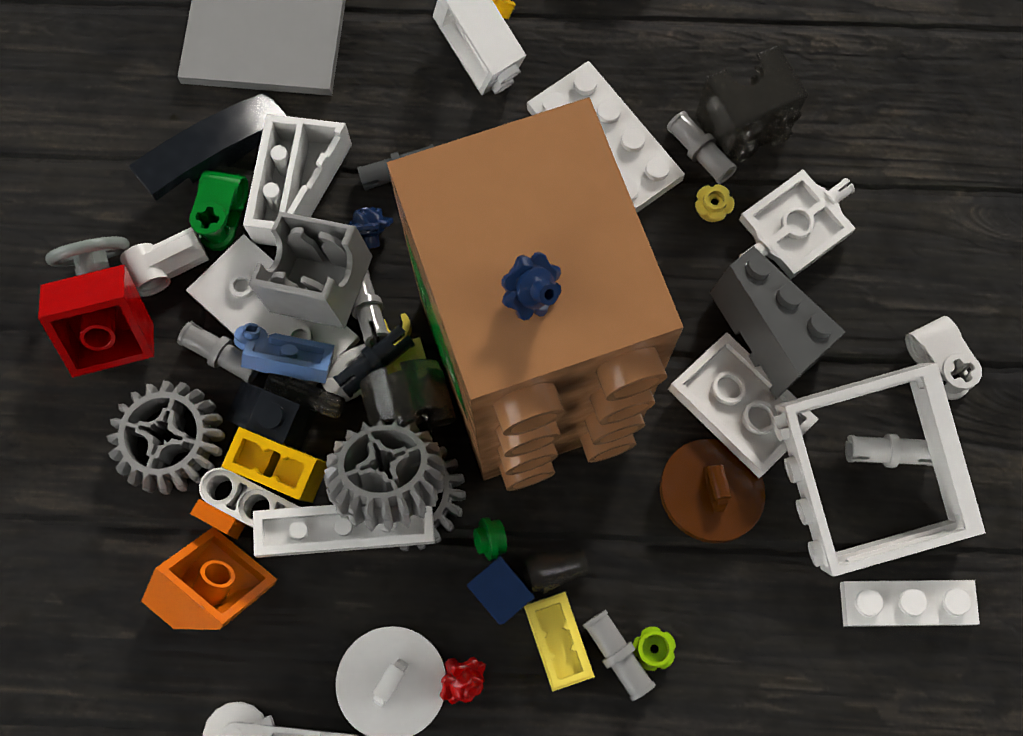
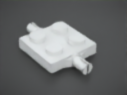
(798, 222)

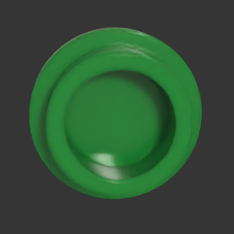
(490, 538)

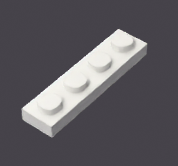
(323, 530)

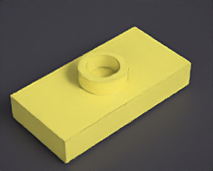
(558, 641)

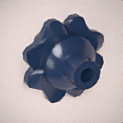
(370, 224)
(531, 286)

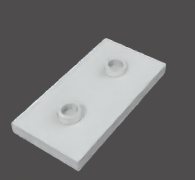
(229, 299)

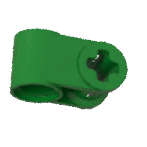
(218, 208)

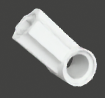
(156, 264)

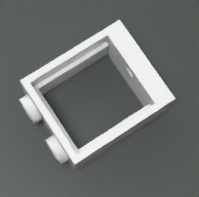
(481, 42)

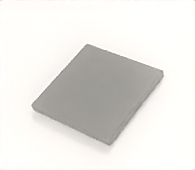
(263, 44)

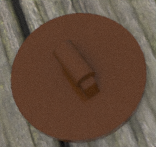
(711, 492)

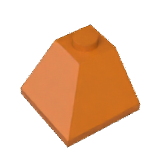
(206, 584)

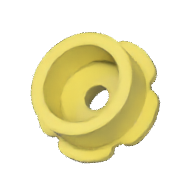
(712, 212)

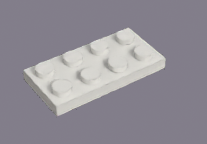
(640, 158)

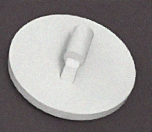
(390, 682)

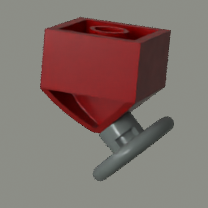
(98, 313)

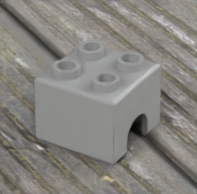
(314, 270)

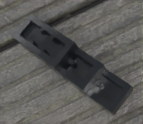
(205, 145)

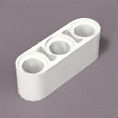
(242, 496)

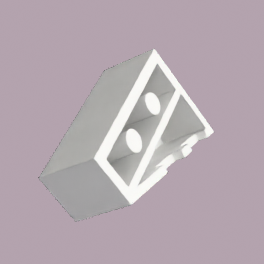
(292, 170)

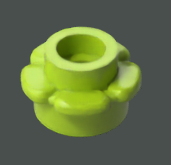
(666, 646)

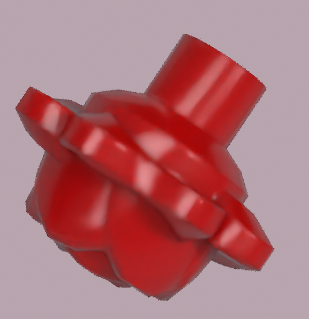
(462, 680)

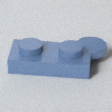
(283, 354)

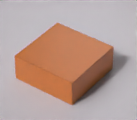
(217, 519)

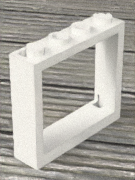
(946, 456)

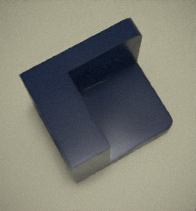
(500, 591)

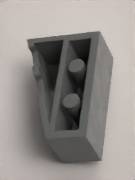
(774, 319)

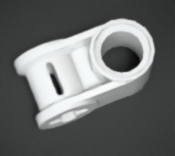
(943, 344)

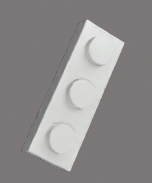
(909, 603)

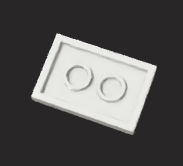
(736, 403)

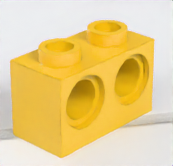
(275, 465)

